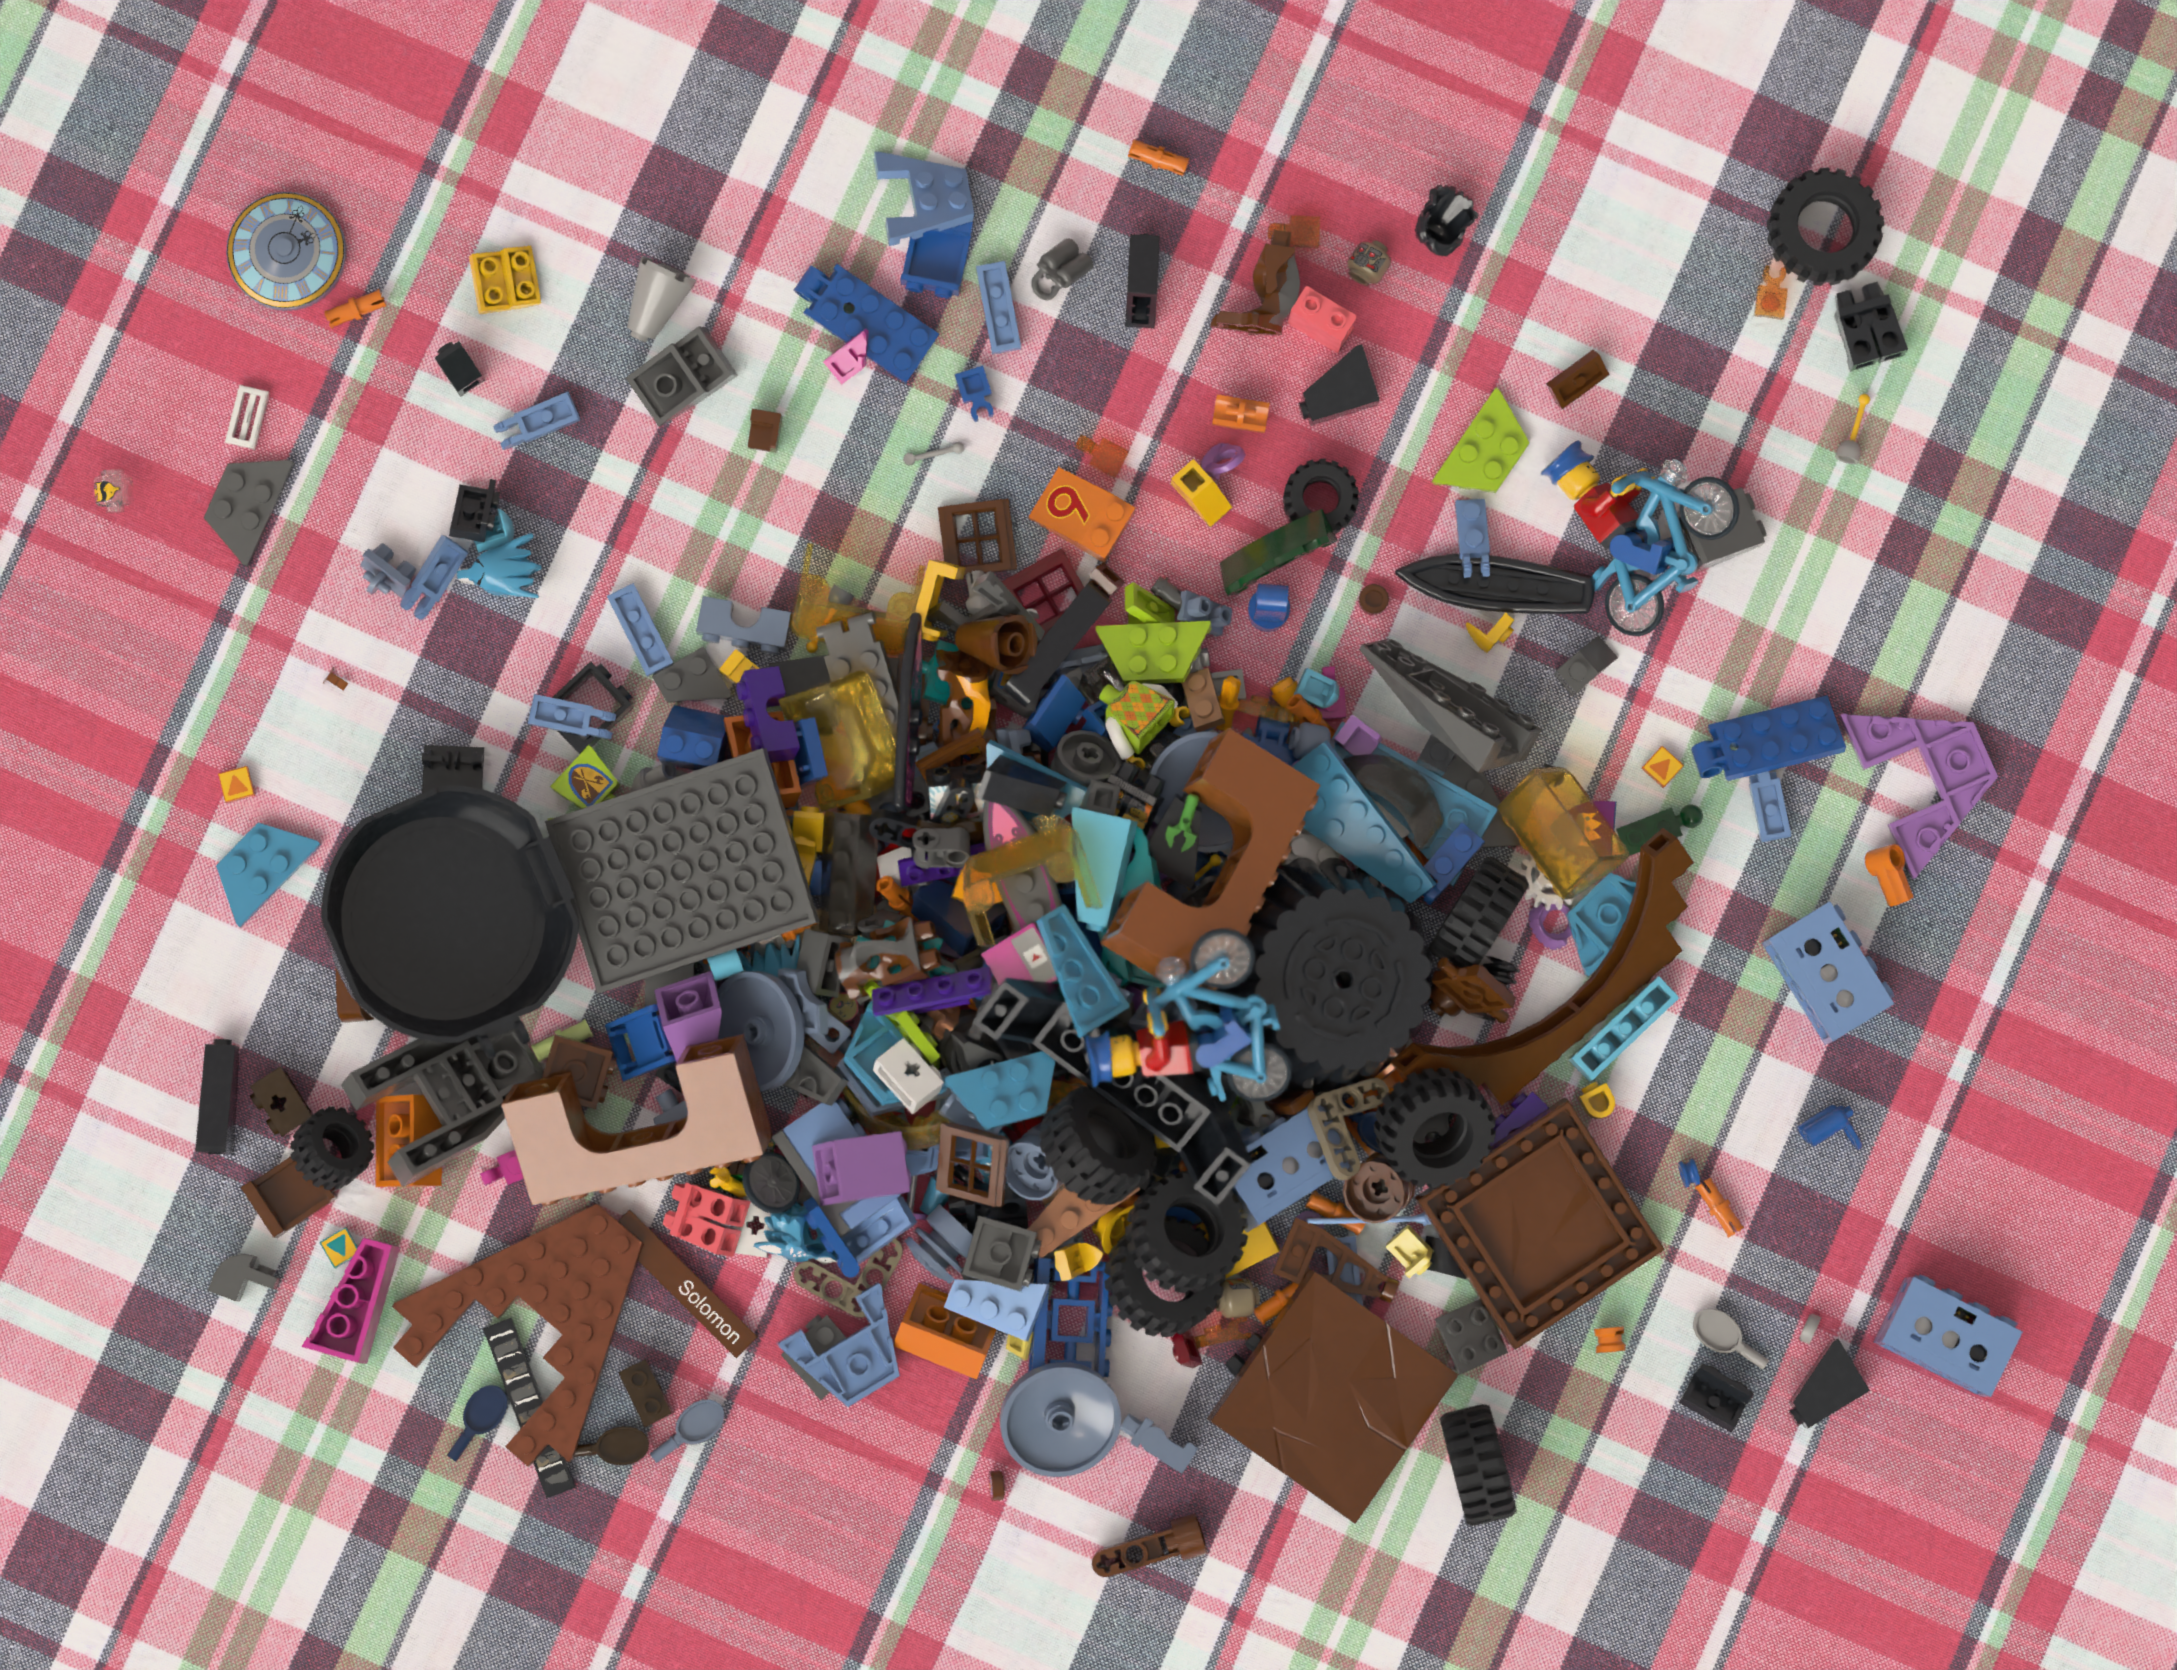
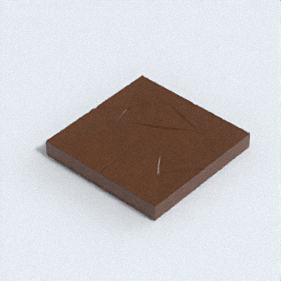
(1540, 1224)
(1332, 1396)

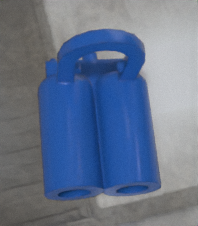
(1827, 1124)

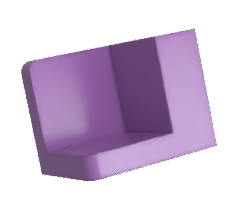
(1357, 737)

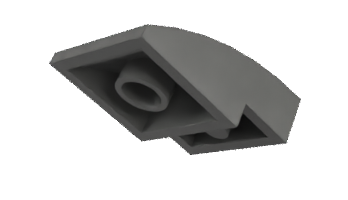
(681, 376)

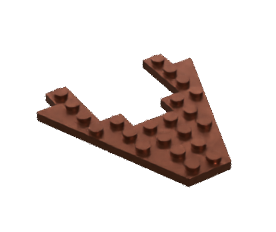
(572, 1278)

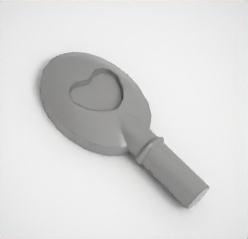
(1723, 1335)

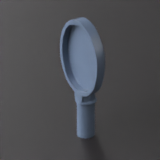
(694, 1426)

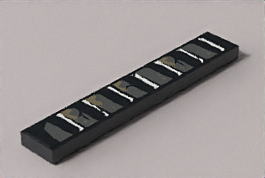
(525, 1400)

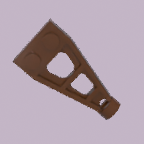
(1299, 1249)

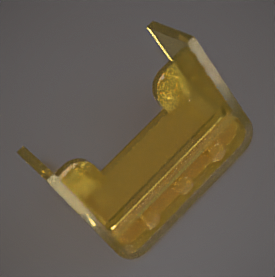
(814, 610)
(1056, 847)

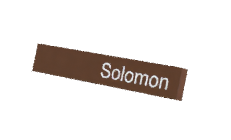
(689, 1289)

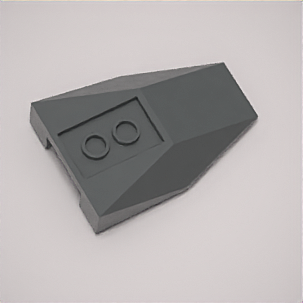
(1454, 710)

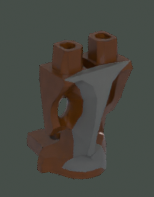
(1277, 286)
(906, 951)

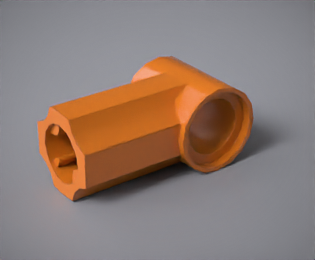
(1888, 866)

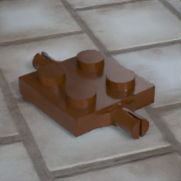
(1474, 989)

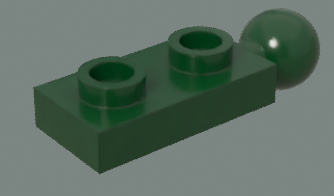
(1640, 831)

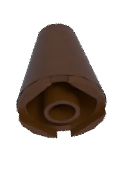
(999, 642)

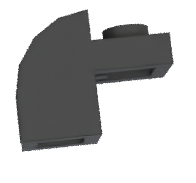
(233, 1274)

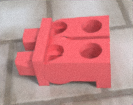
(695, 1215)

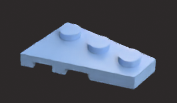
(998, 1306)

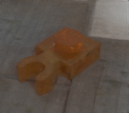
(1771, 299)

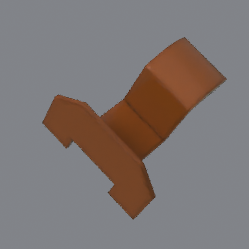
(336, 680)

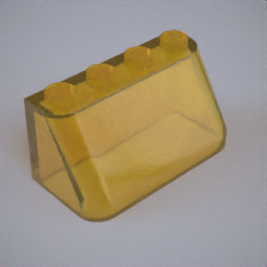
(1562, 830)

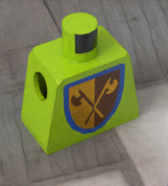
(586, 781)

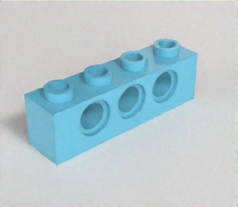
(1624, 1028)

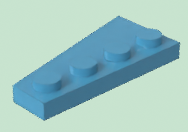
(1080, 973)

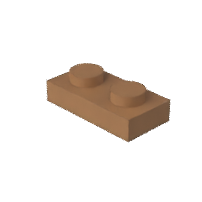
(1203, 700)

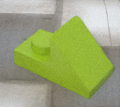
(1146, 607)

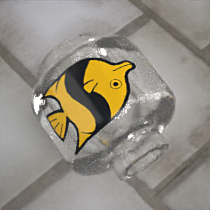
(113, 490)

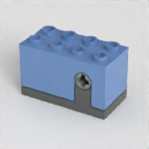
(819, 1126)

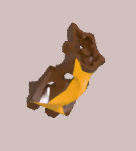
(965, 679)

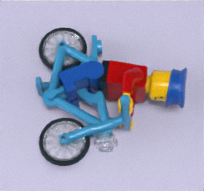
(1706, 508)
(1205, 1039)

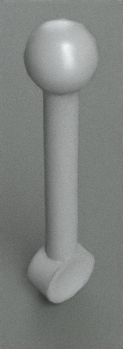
(909, 459)

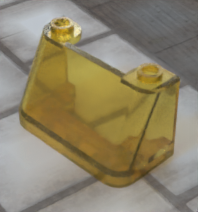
(852, 737)

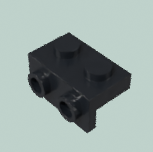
(473, 512)
(1716, 1397)

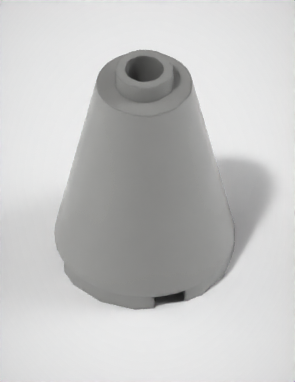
(656, 297)

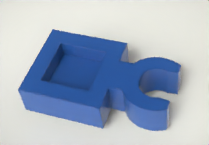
(974, 388)

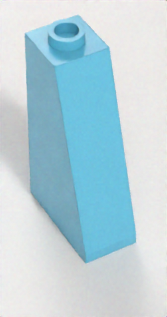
(1107, 847)

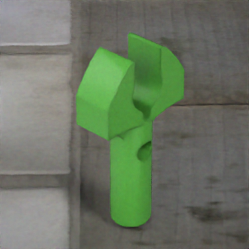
(1184, 824)

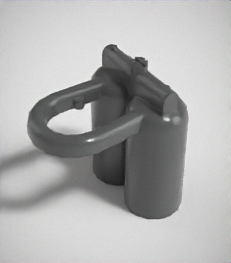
(1063, 266)

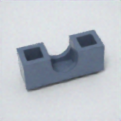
(769, 632)

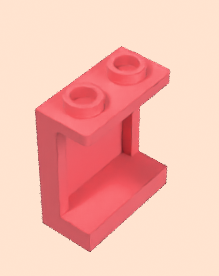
(1322, 319)

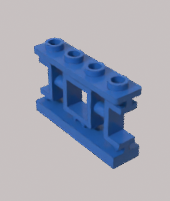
(1094, 1321)

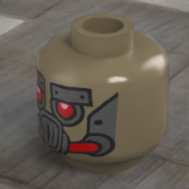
(1369, 262)
(1238, 1298)

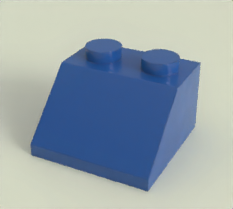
(1055, 713)

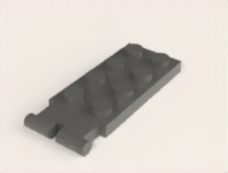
(860, 650)

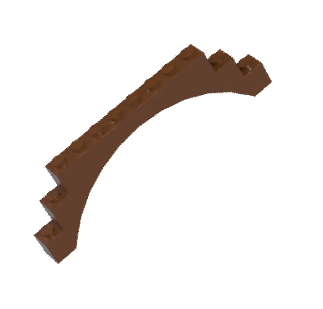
(1635, 957)

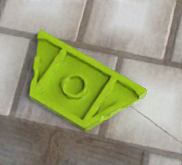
(1486, 449)
(1154, 650)
(907, 1023)

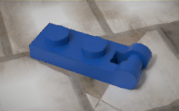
(1451, 859)
(831, 1239)

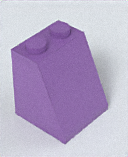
(690, 1011)
(861, 1168)

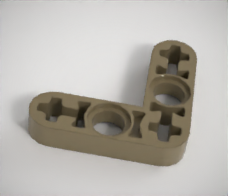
(1337, 1112)
(844, 1301)

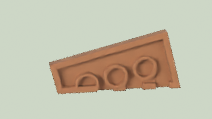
(1066, 1218)

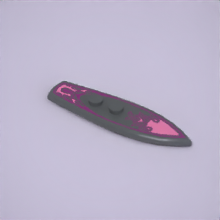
(1028, 893)

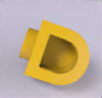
(1597, 1100)

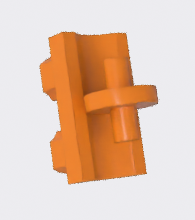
(1240, 413)

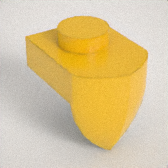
(1500, 632)
(1076, 1259)

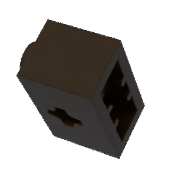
(296, 1109)
(646, 1392)

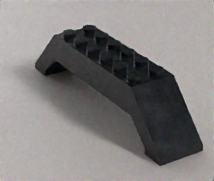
(1170, 1106)

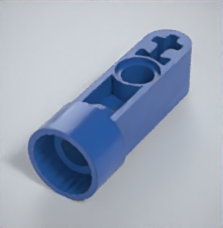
(1269, 607)

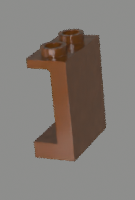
(285, 1197)

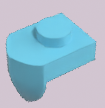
(502, 533)
(1318, 689)

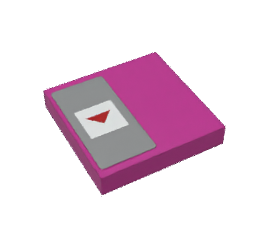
(1021, 957)

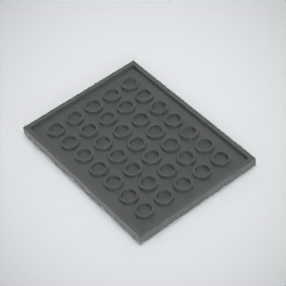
(682, 870)

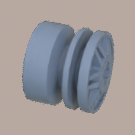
(1027, 1168)
(942, 1244)

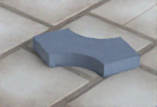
(812, 1010)

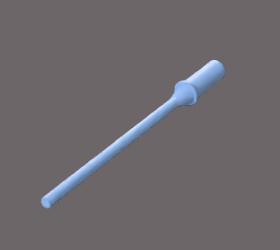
(1420, 1218)

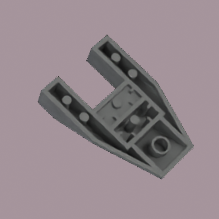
(459, 1086)

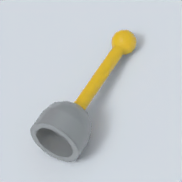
(1849, 450)

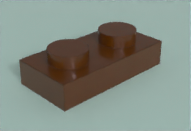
(1577, 379)

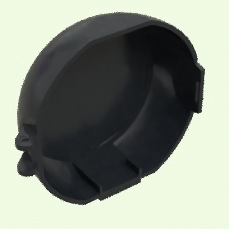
(449, 916)

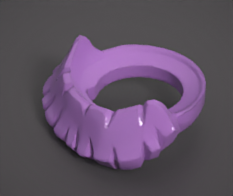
(1220, 452)
(1552, 940)

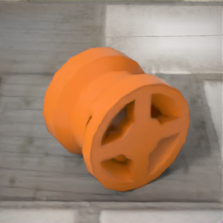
(1610, 1339)

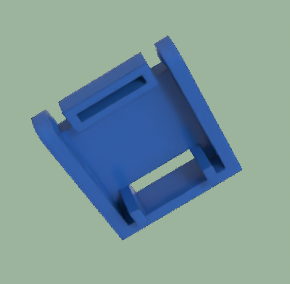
(809, 758)
(647, 1041)

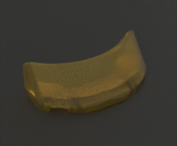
(919, 1135)

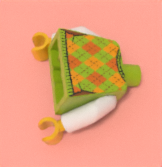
(1138, 716)

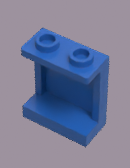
(937, 261)

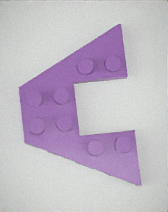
(1954, 761)

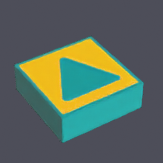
(339, 1247)

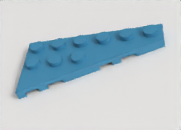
(1452, 800)
(1356, 826)

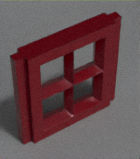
(1034, 574)

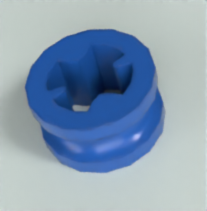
(1689, 1173)

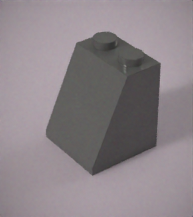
(1744, 537)

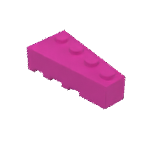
(356, 1304)

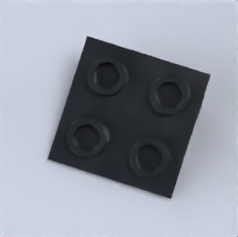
(452, 766)

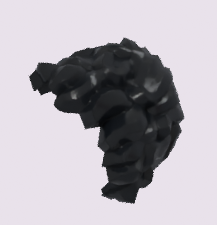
(1445, 220)

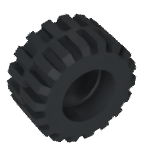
(1327, 473)
(314, 1158)

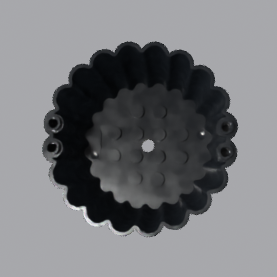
(1309, 932)

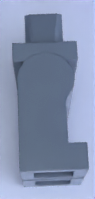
(1156, 1443)

